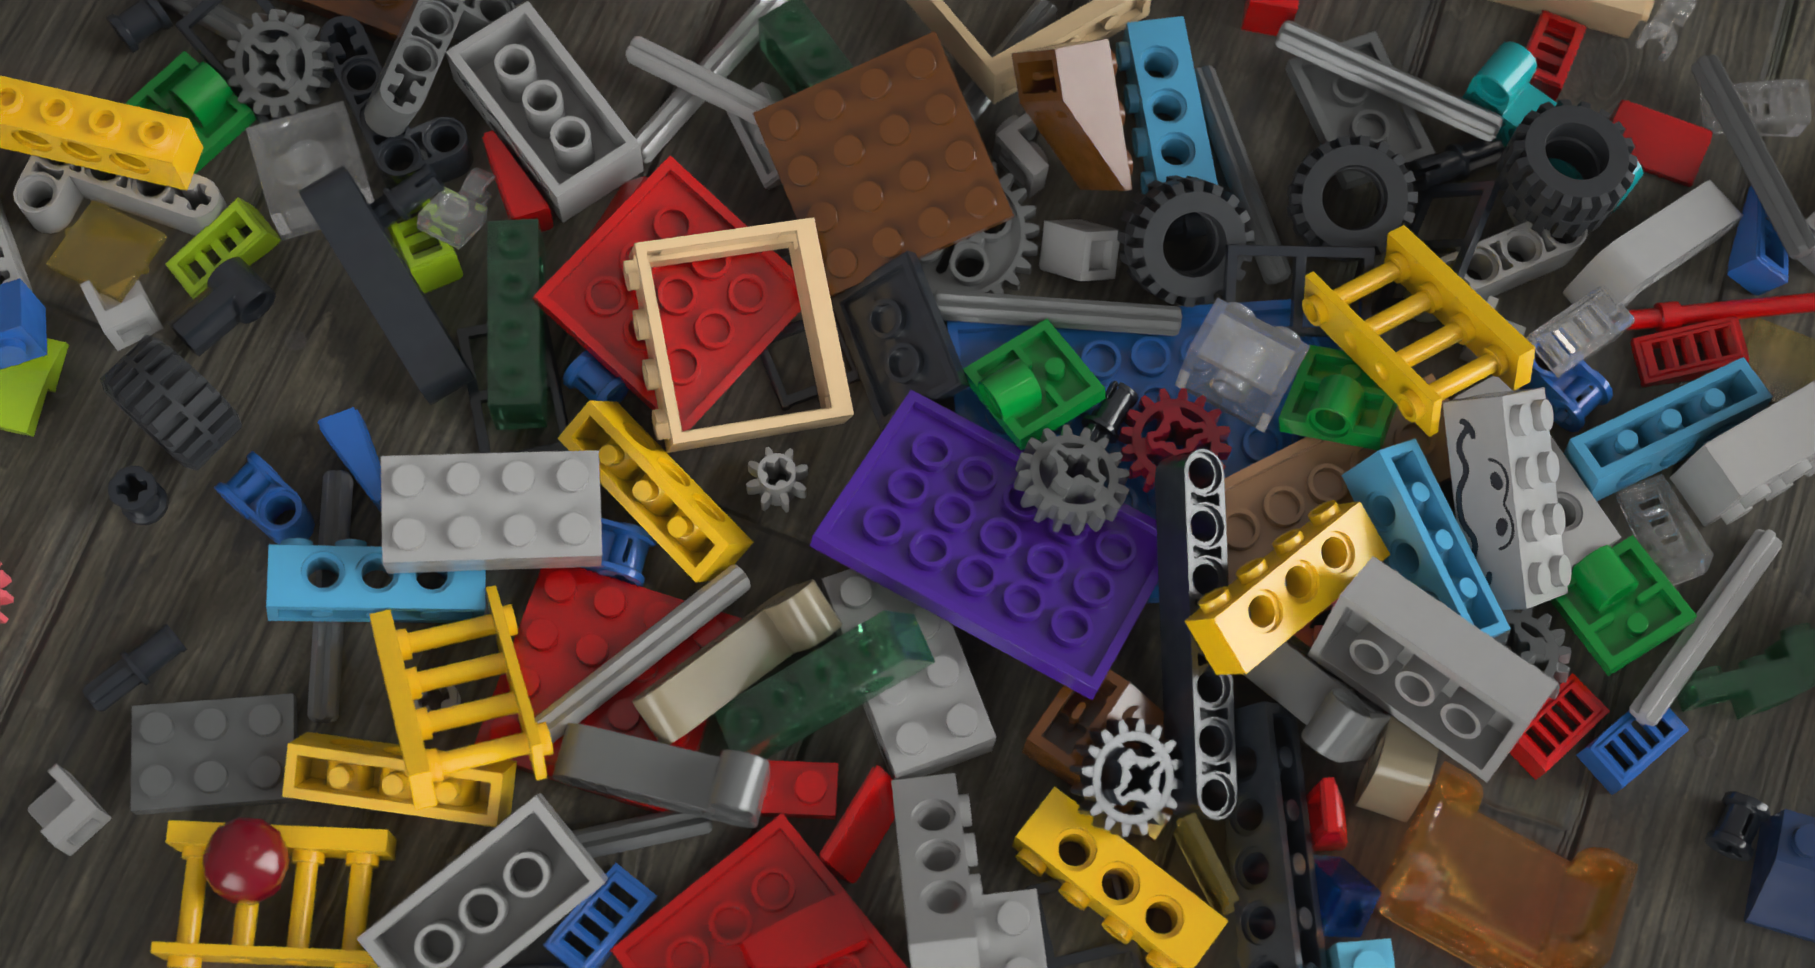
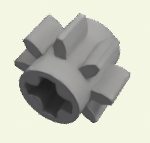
(771, 467)

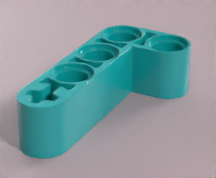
(1505, 89)

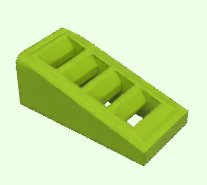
(226, 225)
(430, 267)

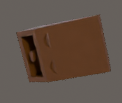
(1077, 110)
(1073, 715)

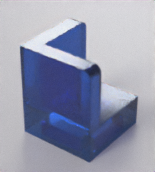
(1344, 897)

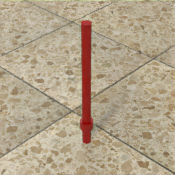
(1672, 315)

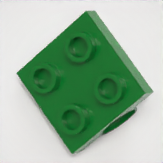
(200, 95)
(1034, 383)
(1336, 402)
(1622, 604)

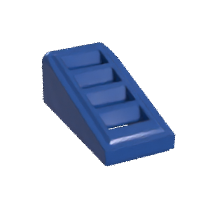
(1757, 254)
(353, 444)
(1604, 765)
(571, 925)

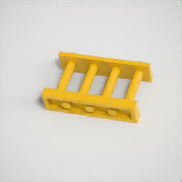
(1434, 290)
(417, 725)
(308, 850)

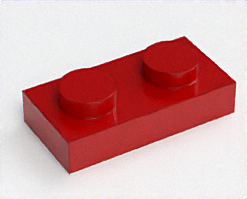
(801, 790)

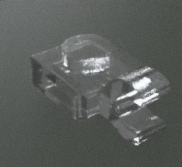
(1662, 25)
(460, 215)

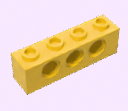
(97, 133)
(657, 491)
(1314, 581)
(375, 778)
(1193, 921)

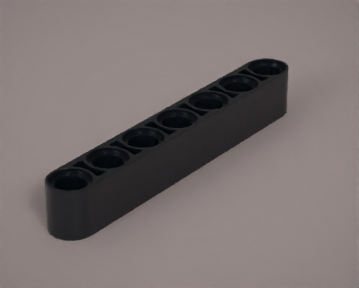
(1205, 558)

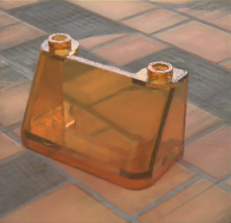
(1498, 893)

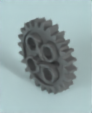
(998, 252)

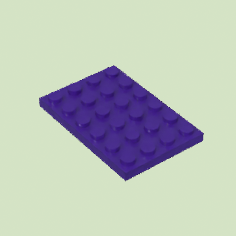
(947, 531)

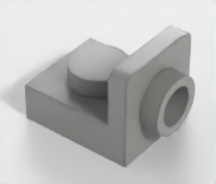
(1019, 157)

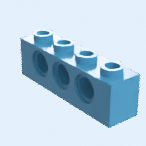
(1164, 48)
(1666, 429)
(1423, 533)
(350, 599)

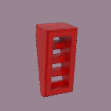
(1552, 56)
(516, 189)
(1720, 340)
(1530, 755)
(1327, 816)

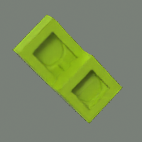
(26, 386)

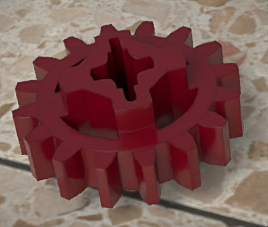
(1175, 419)

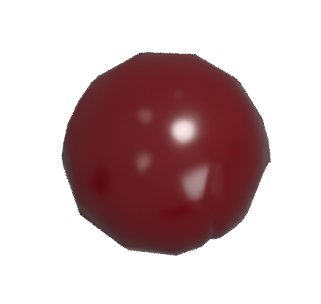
(245, 860)

